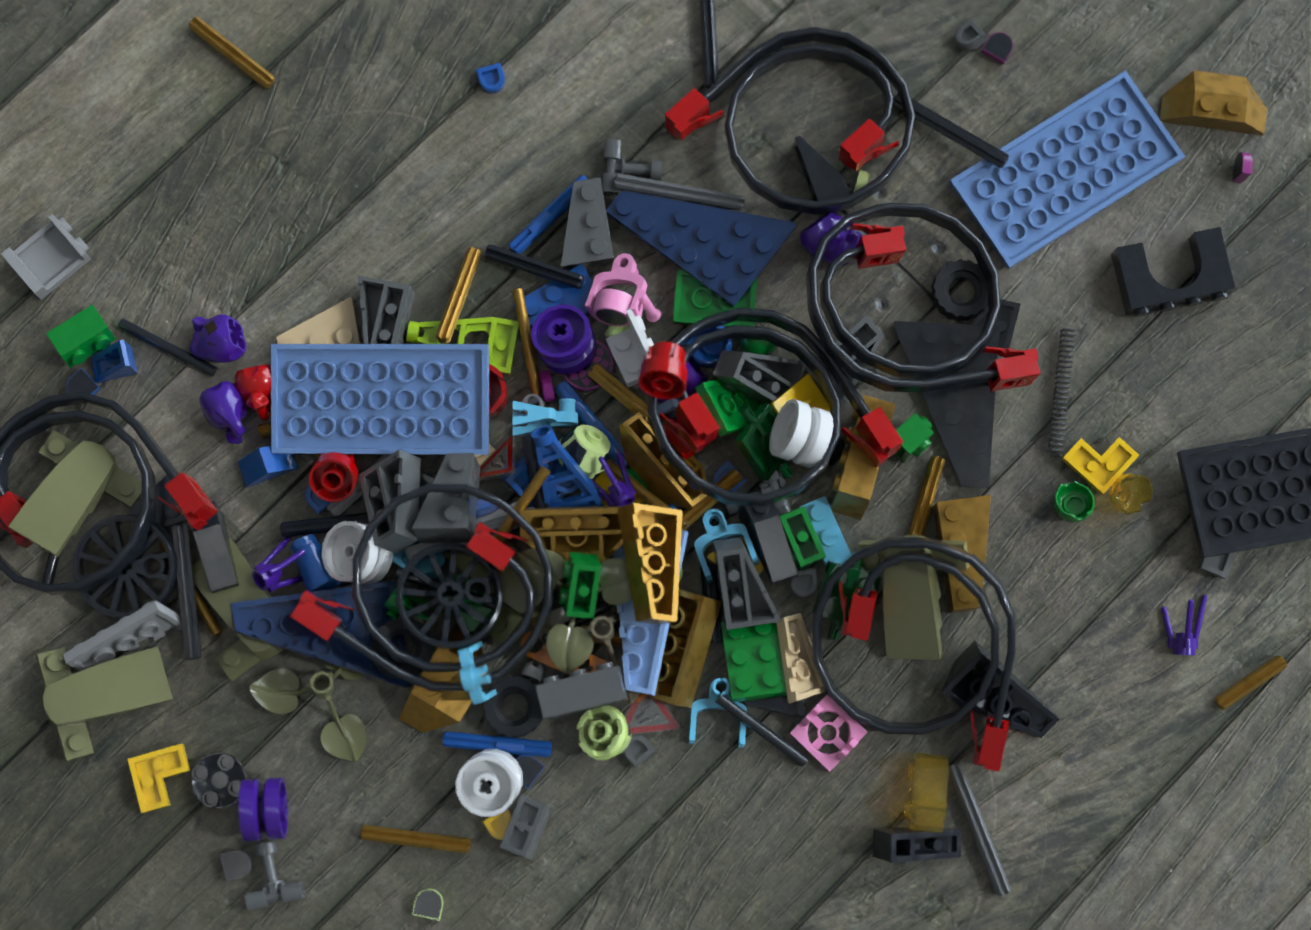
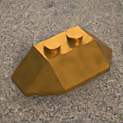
(1214, 103)
(650, 465)
(576, 530)
(437, 709)

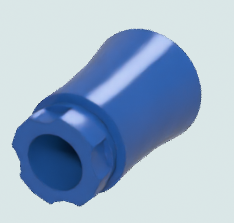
(311, 565)

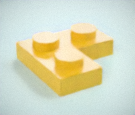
(1100, 470)
(149, 774)

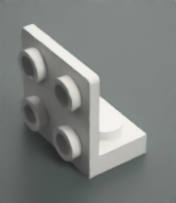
(630, 348)

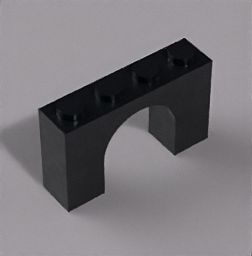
(1143, 293)

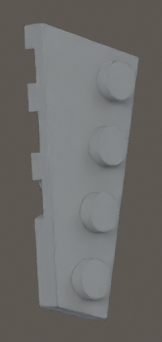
(124, 635)

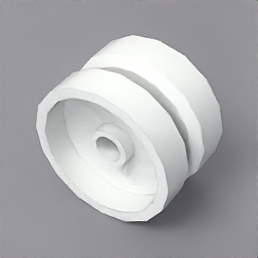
(801, 433)
(340, 548)
(478, 794)

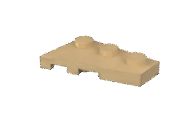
(331, 326)
(796, 653)

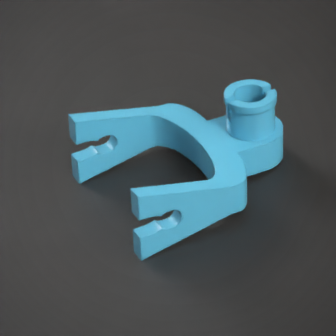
(540, 416)
(717, 533)
(471, 676)
(708, 704)

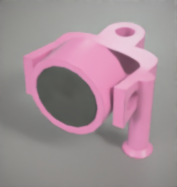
(610, 305)

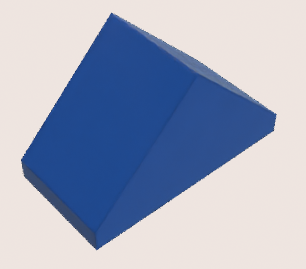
(114, 362)
(264, 465)

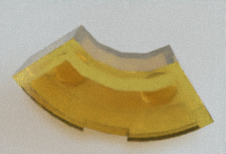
(927, 792)

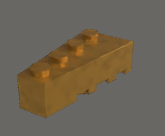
(858, 473)
(967, 521)
(653, 560)
(686, 648)

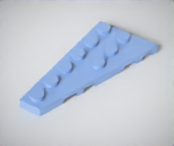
(642, 642)

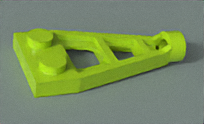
(501, 337)

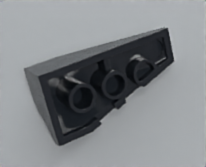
(1022, 706)

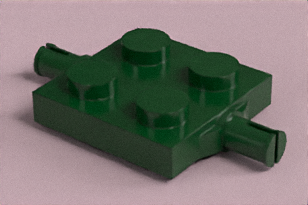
(755, 445)
(851, 579)

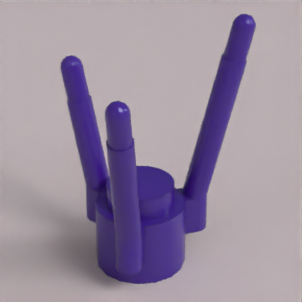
(619, 493)
(268, 575)
(1186, 642)

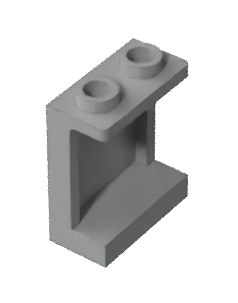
(48, 257)

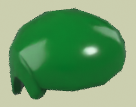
(757, 346)
(1073, 502)

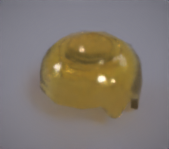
(1130, 493)

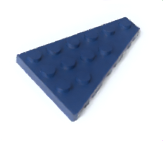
(708, 243)
(272, 623)

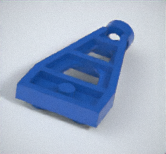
(589, 493)

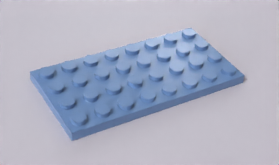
(1067, 170)
(380, 398)

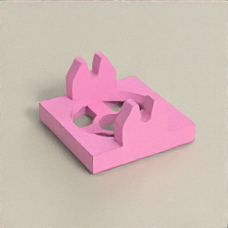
(828, 761)

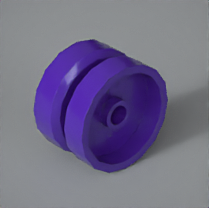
(564, 339)
(263, 809)

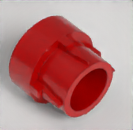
(664, 371)
(329, 486)

